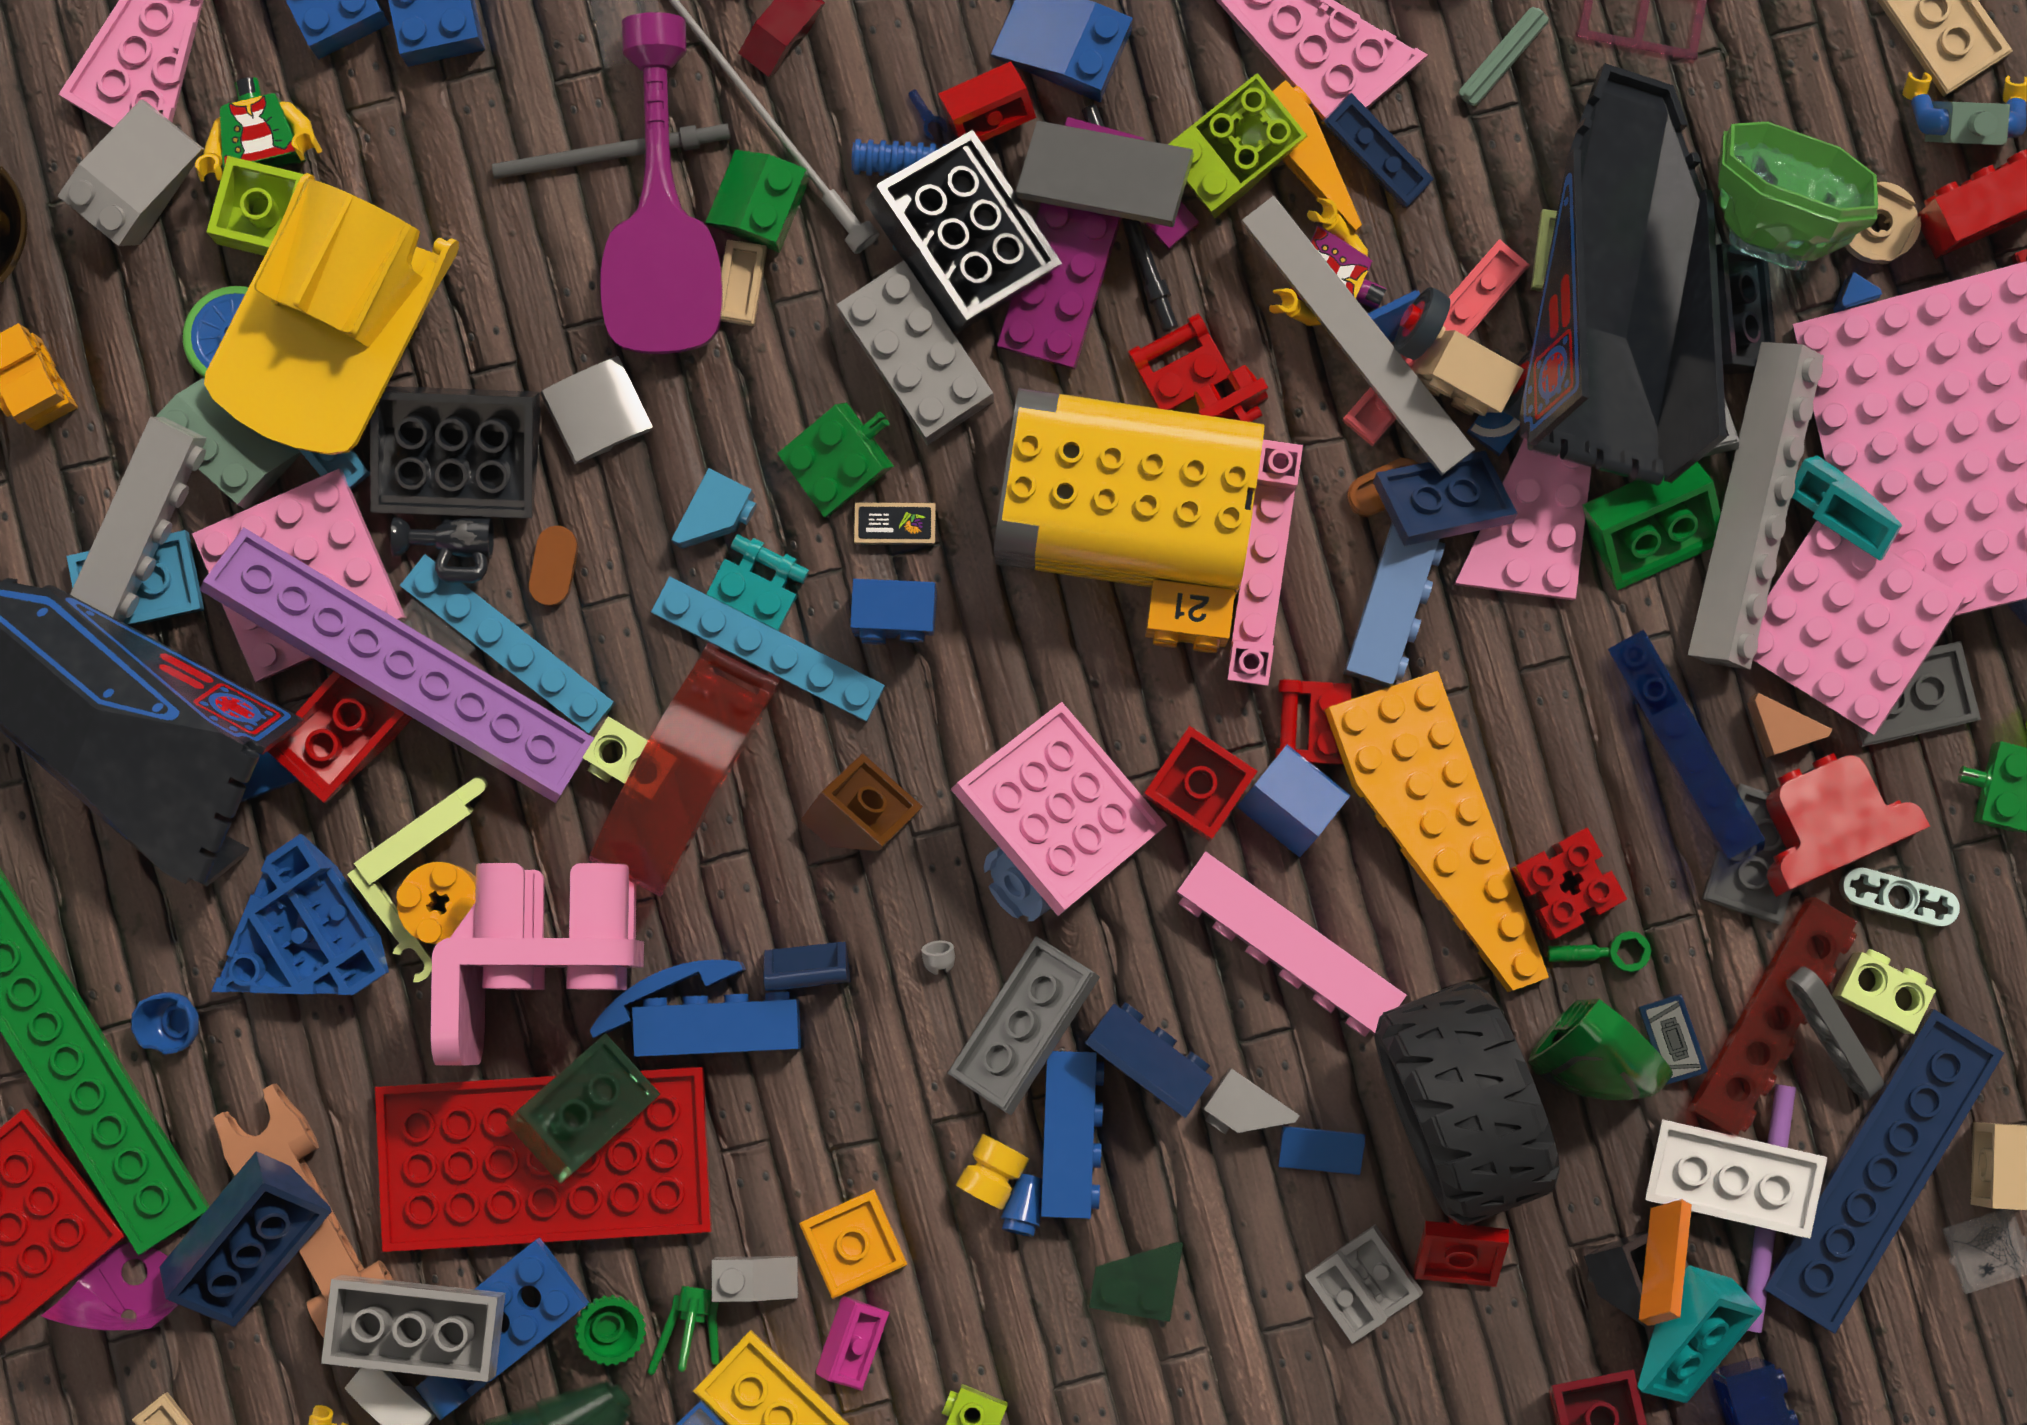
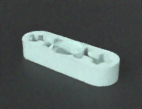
(1931, 894)

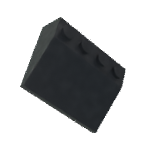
(962, 231)
(454, 452)

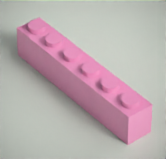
(1289, 943)

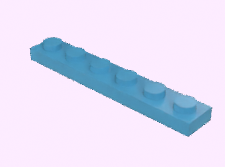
(509, 646)
(768, 649)

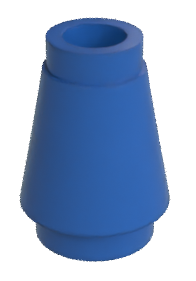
(1023, 1207)

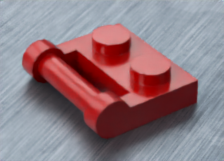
(1180, 379)
(1321, 741)

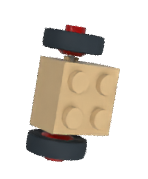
(1456, 364)

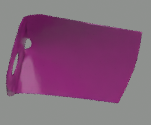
(103, 1294)

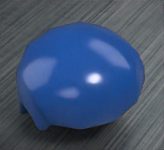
(165, 1022)

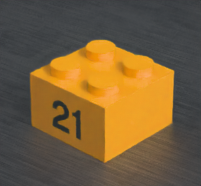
(1189, 615)

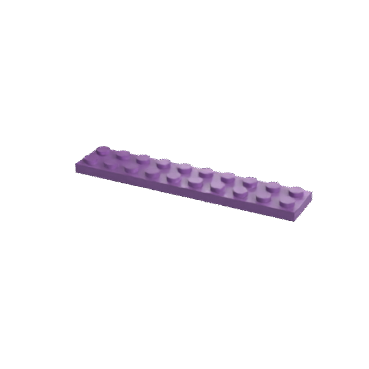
(397, 664)

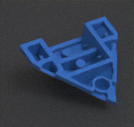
(303, 931)

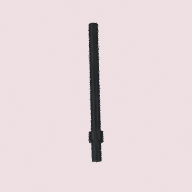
(1155, 289)

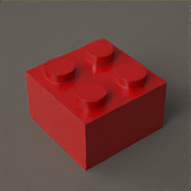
(1200, 783)

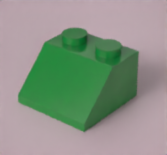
(758, 198)

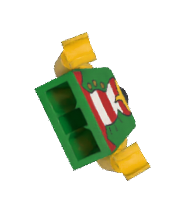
(257, 131)

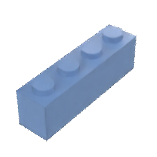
(1391, 610)

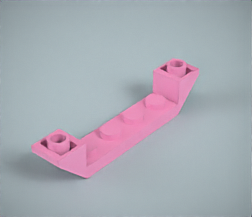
(1264, 564)

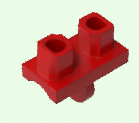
(1247, 394)

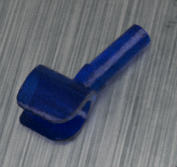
(926, 115)

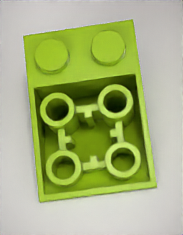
(1238, 144)

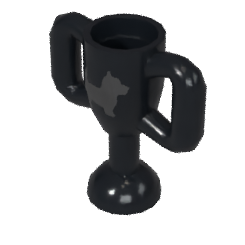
(453, 537)

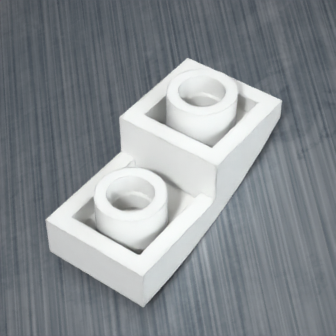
(388, 1399)

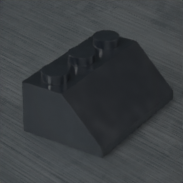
(1744, 308)

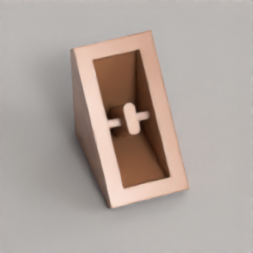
(1783, 727)

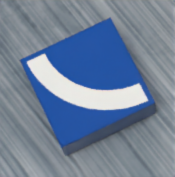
(1494, 430)

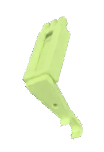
(398, 849)

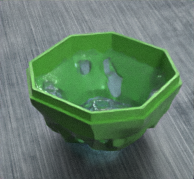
(1791, 194)

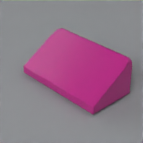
(852, 1343)

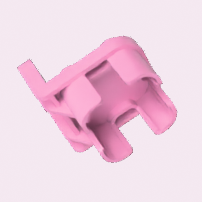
(505, 948)

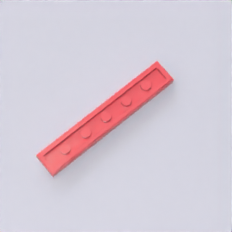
(1468, 308)

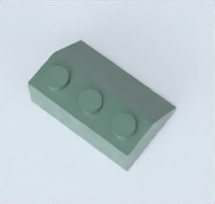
(235, 456)

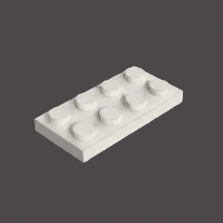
(1737, 1178)

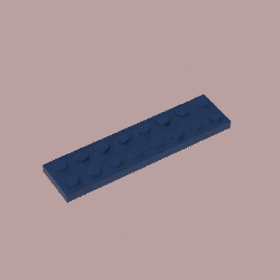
(1884, 1170)

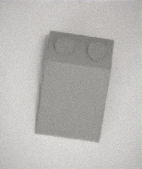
(131, 175)

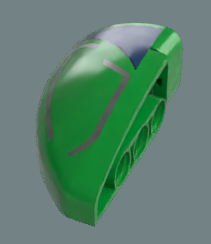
(1599, 1055)

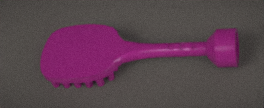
(660, 263)

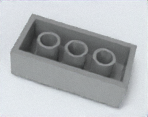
(915, 352)
(413, 1328)

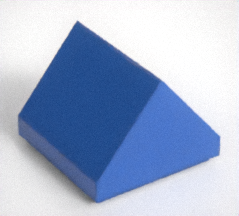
(1855, 293)

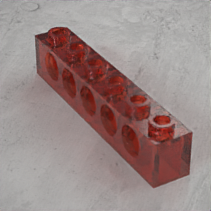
(1711, 1098)

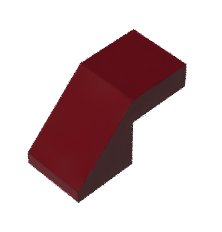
(777, 30)

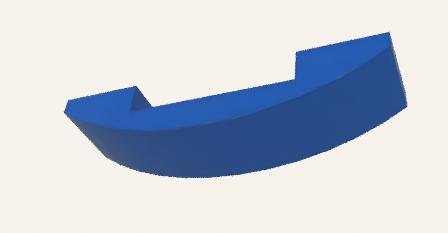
(619, 1013)

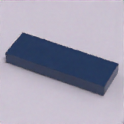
(1377, 150)

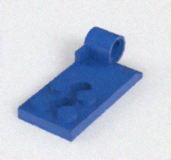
(528, 1324)

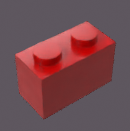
(988, 103)

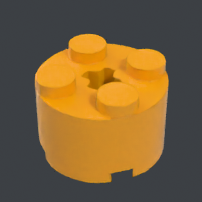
(418, 897)

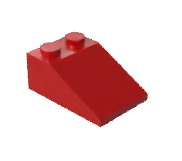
(338, 736)

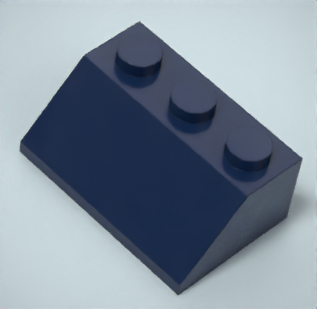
(1150, 1058)

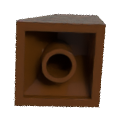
(860, 808)

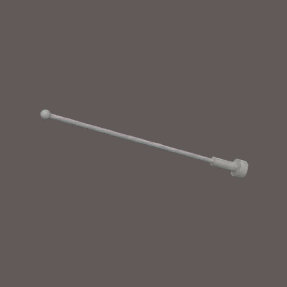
(859, 235)

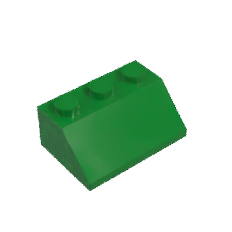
(1653, 526)

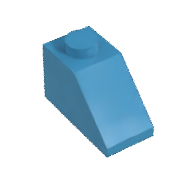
(715, 510)

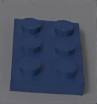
(1438, 506)

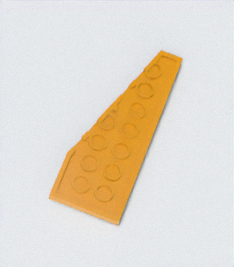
(1421, 784)

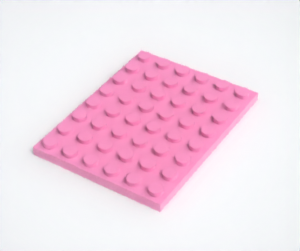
(1932, 421)

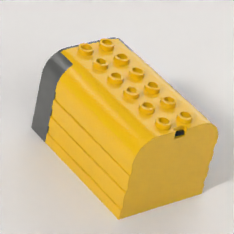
(1127, 492)

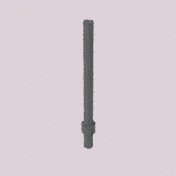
(689, 138)

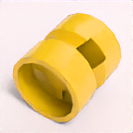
(992, 1171)

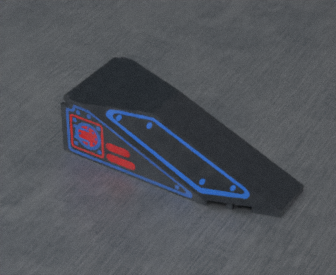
(1630, 295)
(132, 727)

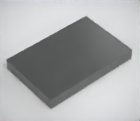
(1933, 700)
(1745, 884)

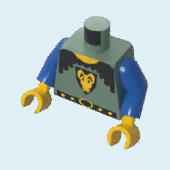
(1968, 120)

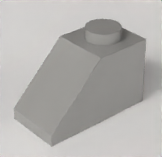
(1244, 1106)
(754, 1278)

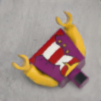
(1346, 257)

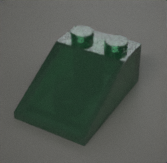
(582, 1108)

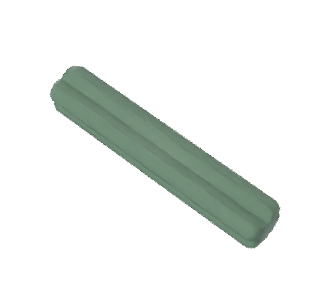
(1503, 56)

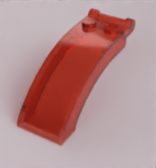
(682, 770)

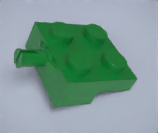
(837, 457)
(2002, 786)

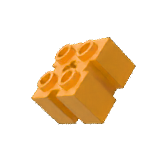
(30, 381)

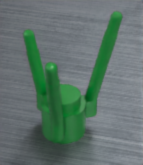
(694, 1306)

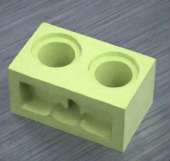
(632, 748)
(1880, 1000)

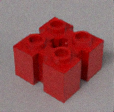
(1543, 877)

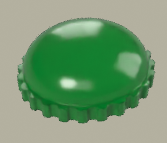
(610, 1330)

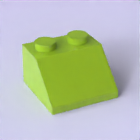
(250, 205)

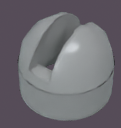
(938, 956)

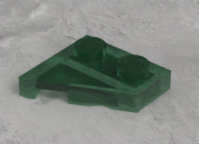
(1138, 1283)

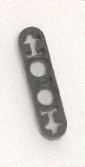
(1834, 1033)

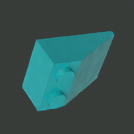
(1692, 1346)

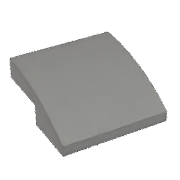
(596, 409)
(1363, 1284)

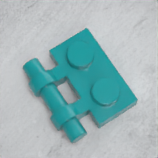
(753, 594)

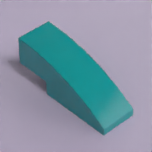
(1845, 507)

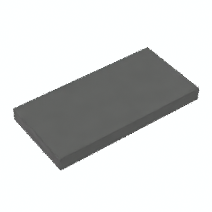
(1105, 173)
(1023, 1025)

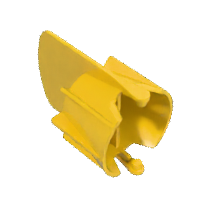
(325, 320)

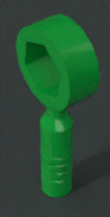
(1593, 952)

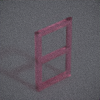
(1637, 42)

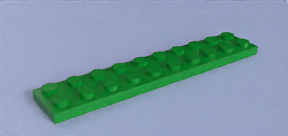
(89, 1087)

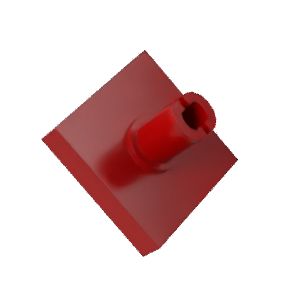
(1461, 1253)

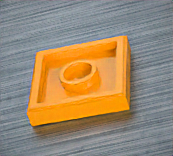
(853, 1243)

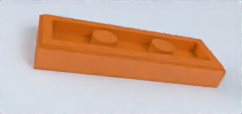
(1665, 1262)

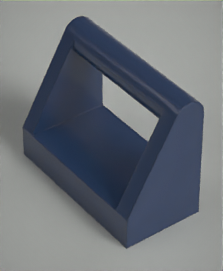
(806, 966)

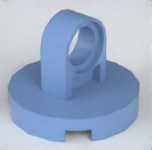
(1012, 888)

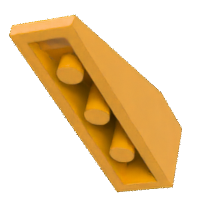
(1312, 157)

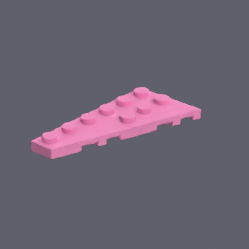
(1325, 49)
(135, 58)
(1544, 543)

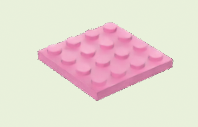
(321, 529)
(1852, 625)
(1058, 808)

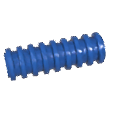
(885, 157)

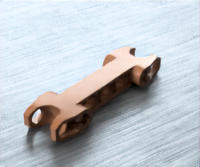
(288, 1141)

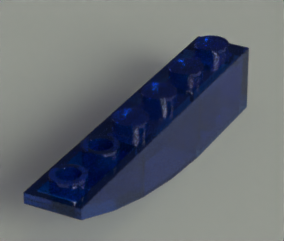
(1687, 749)

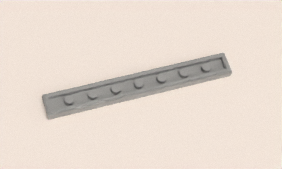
(1357, 335)

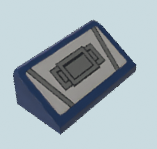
(1674, 1036)

